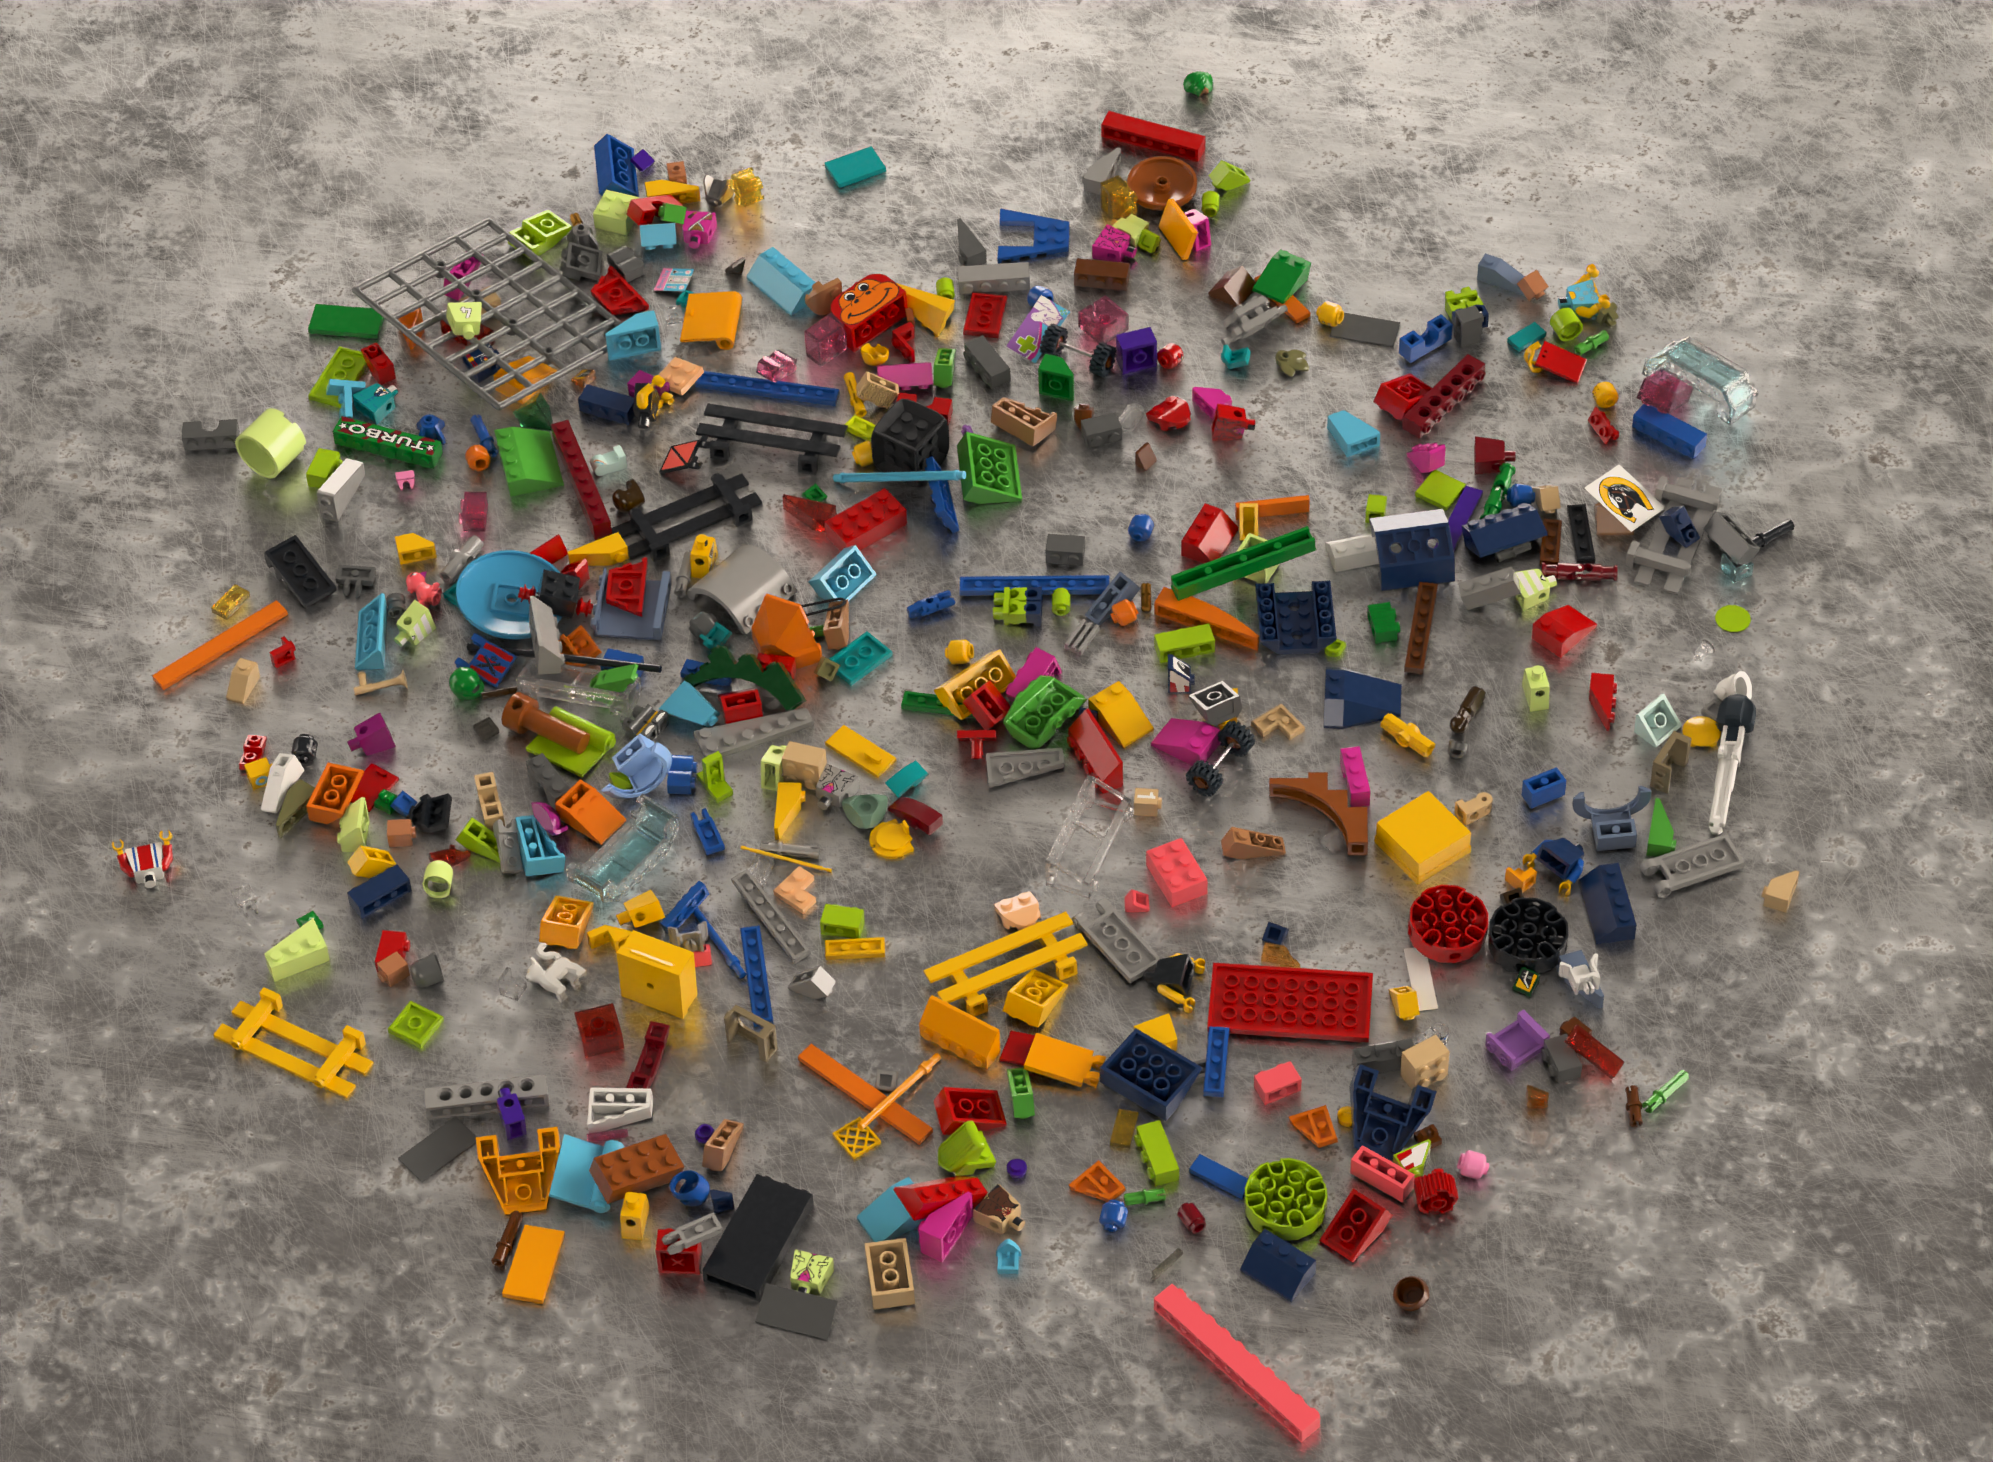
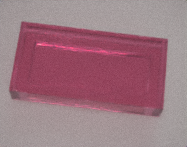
(607, 1135)

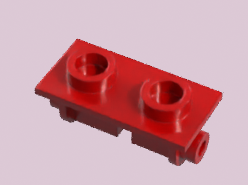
(1602, 426)

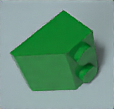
(1055, 378)

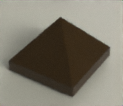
(736, 267)

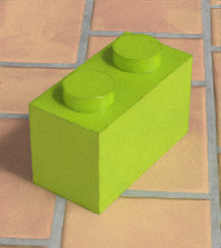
(322, 467)
(842, 921)

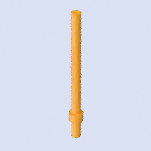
(923, 1069)

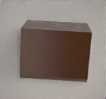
(1233, 287)

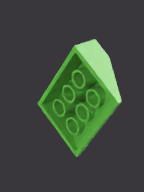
(528, 460)
(989, 470)

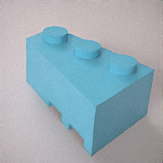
(536, 849)

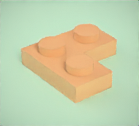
(793, 890)

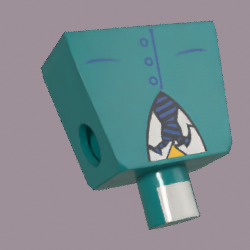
(375, 402)

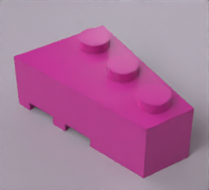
(1037, 664)

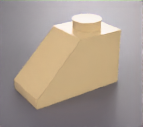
(1547, 498)
(242, 680)
(1780, 891)

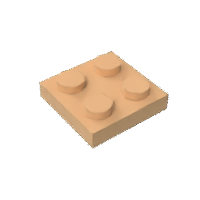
(681, 375)

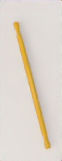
(786, 858)

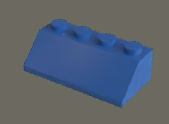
(614, 166)

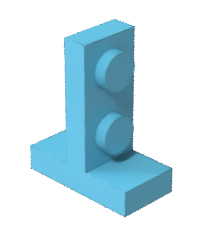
(344, 390)

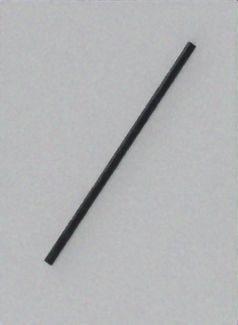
(579, 659)

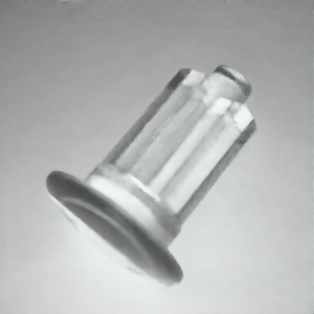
(1703, 650)

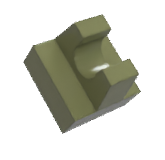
(1608, 315)
(827, 668)

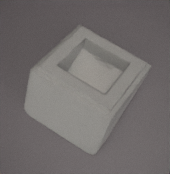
(886, 1080)

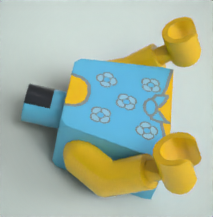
(1584, 296)

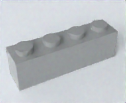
(993, 278)

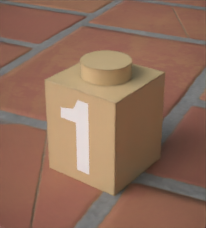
(1147, 802)

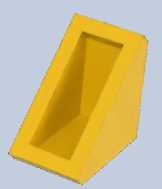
(1248, 519)

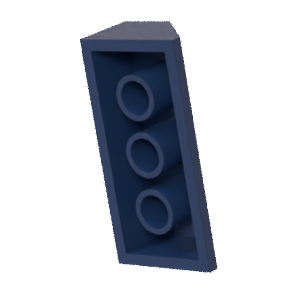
(1503, 530)
(1608, 904)

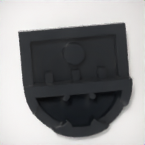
(431, 813)

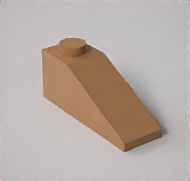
(837, 626)
(721, 1145)

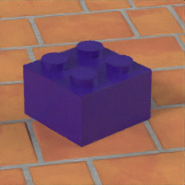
(1136, 350)

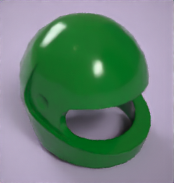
(464, 681)

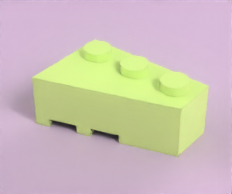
(297, 952)

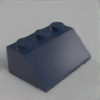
(1278, 1265)

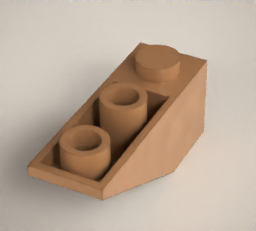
(1250, 844)

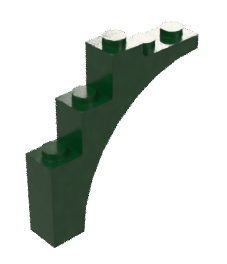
(774, 679)

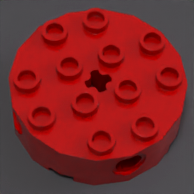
(1448, 924)

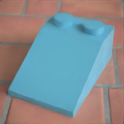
(634, 336)
(887, 1216)

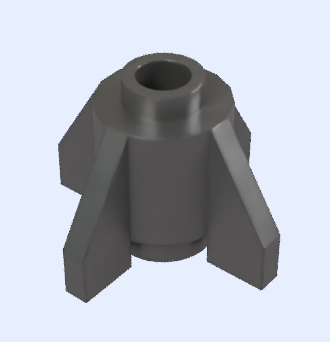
(716, 190)
(583, 235)

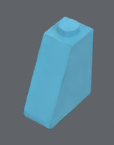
(1352, 433)
(690, 706)

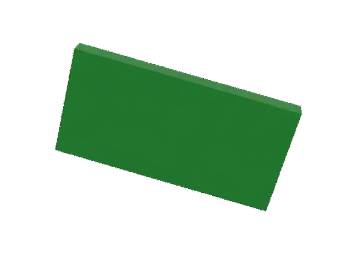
(345, 321)

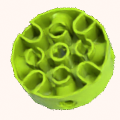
(1286, 1198)

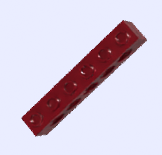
(1444, 396)

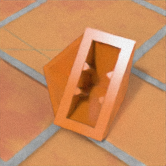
(411, 320)

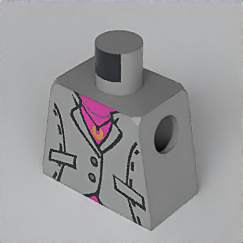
(835, 786)

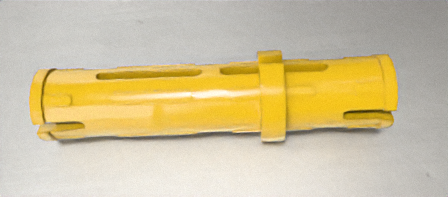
(855, 401)

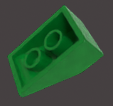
(1282, 276)

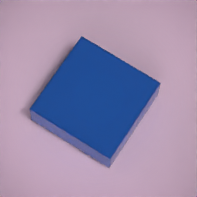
(403, 803)

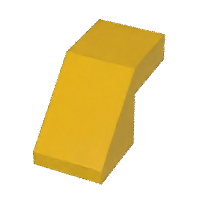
(606, 934)

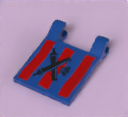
(489, 662)

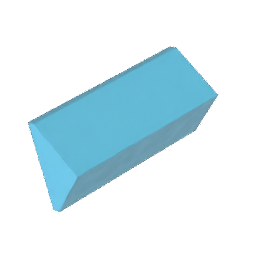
(372, 635)

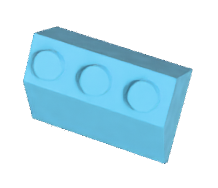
(843, 575)

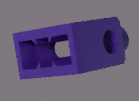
(511, 1114)

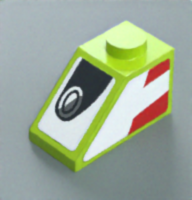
(1414, 1158)

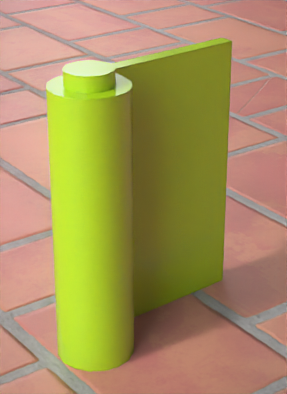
(579, 764)

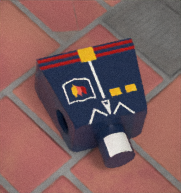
(477, 357)

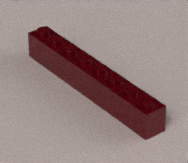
(581, 479)

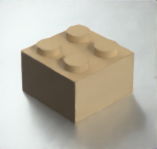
(803, 764)
(1425, 1063)

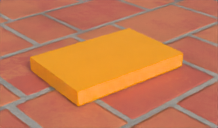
(1178, 229)

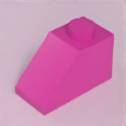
(1208, 399)

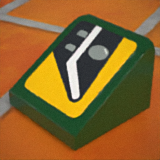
(1526, 981)

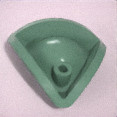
(865, 810)

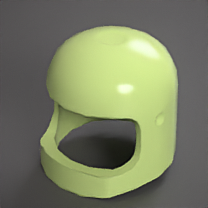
(438, 872)

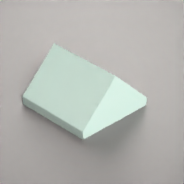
(1656, 721)

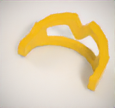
(1531, 350)

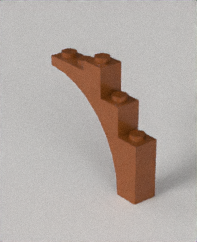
(1333, 803)

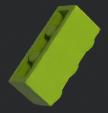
(1184, 642)
(1156, 1153)

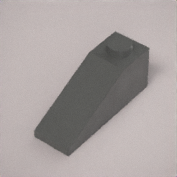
(970, 249)

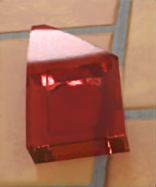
(451, 855)

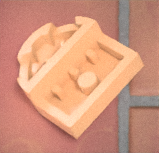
(1018, 911)

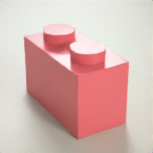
(1277, 1082)

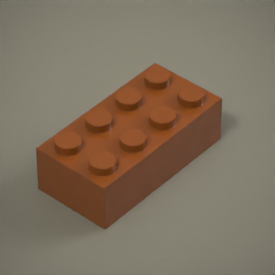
(636, 1168)

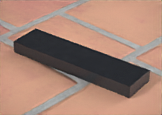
(1581, 534)

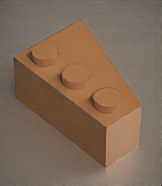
(1023, 422)

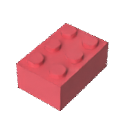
(1176, 872)

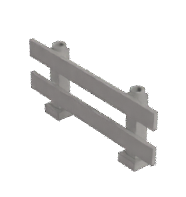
(1653, 557)

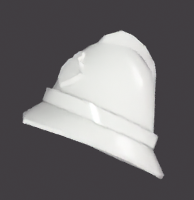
(1734, 684)

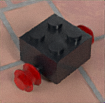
(559, 593)

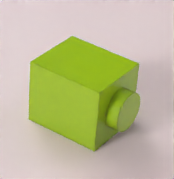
(1375, 506)

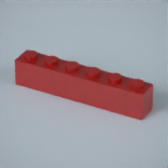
(1153, 136)

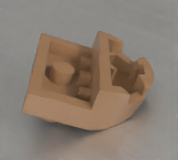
(822, 296)

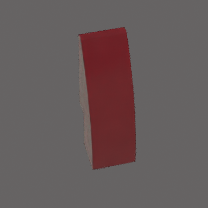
(917, 814)

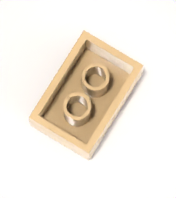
(889, 1273)

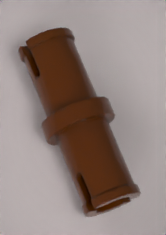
(1633, 1106)

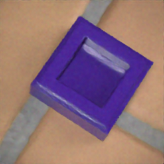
(642, 160)

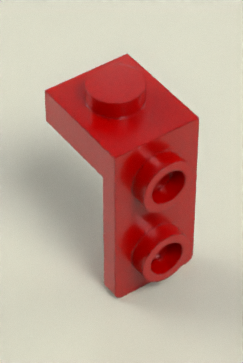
(899, 339)

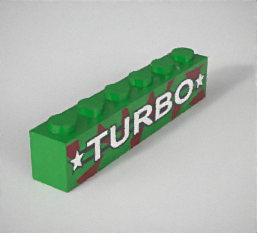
(387, 442)

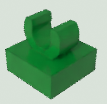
(384, 801)

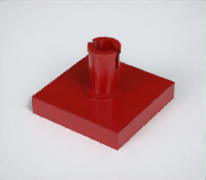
(976, 738)

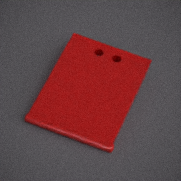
(1561, 362)
(373, 783)
(1016, 1048)

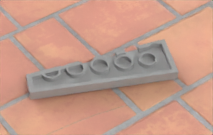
(749, 733)

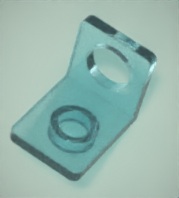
(1734, 573)

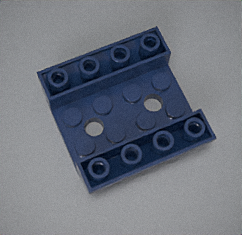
(1416, 559)
(1312, 621)

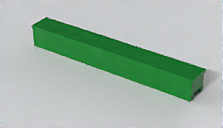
(1242, 563)

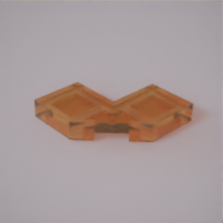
(1279, 955)

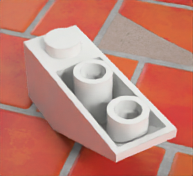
(282, 775)

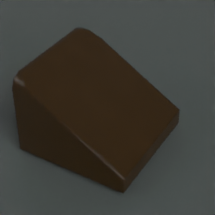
(1508, 896)

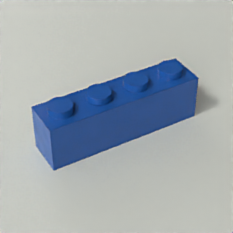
(1669, 430)

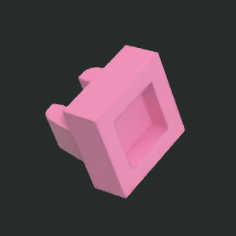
(405, 477)

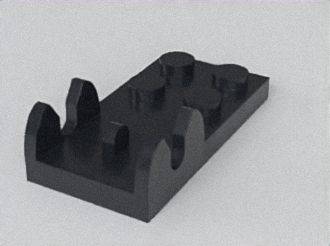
(299, 571)

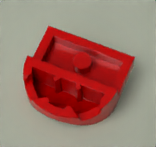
(1170, 413)

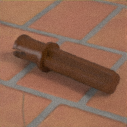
(504, 1245)

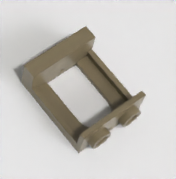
(1678, 752)
(765, 1039)

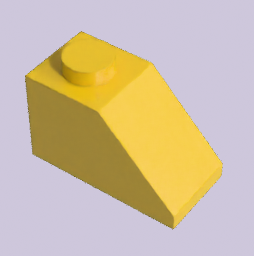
(414, 548)
(370, 861)
(1404, 1002)

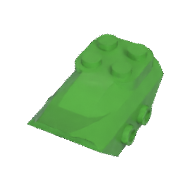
(1041, 710)

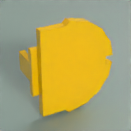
(891, 839)

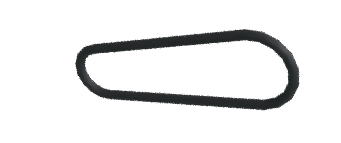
(825, 601)

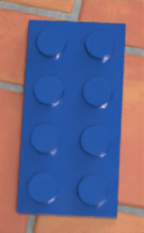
(942, 498)

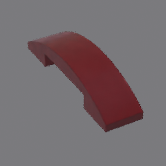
(650, 1057)

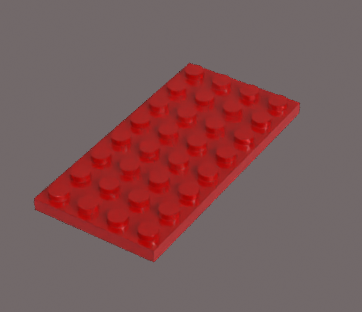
(1291, 1002)

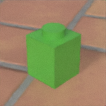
(672, 213)

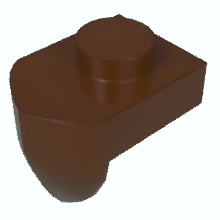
(1082, 412)

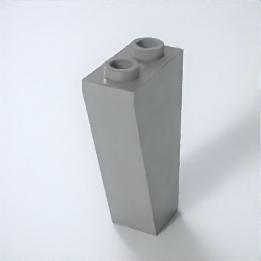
(339, 489)

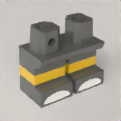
(646, 722)

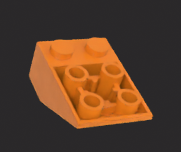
(589, 812)

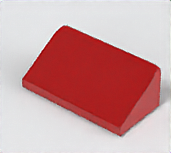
(551, 550)

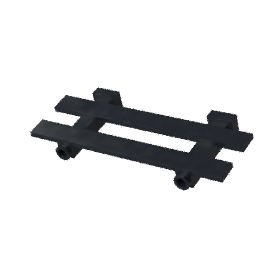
(727, 432)
(659, 542)

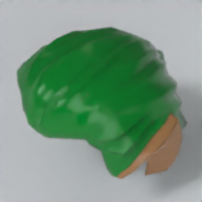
(1198, 83)

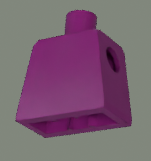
(372, 736)

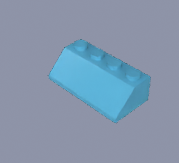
(781, 280)

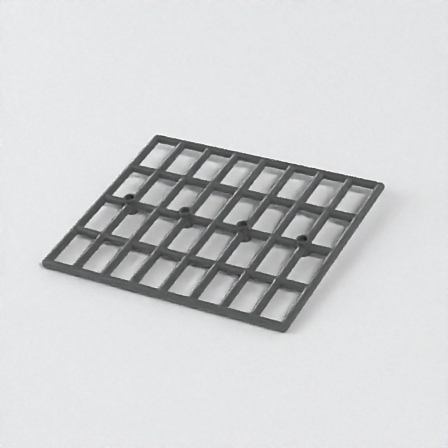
(511, 325)

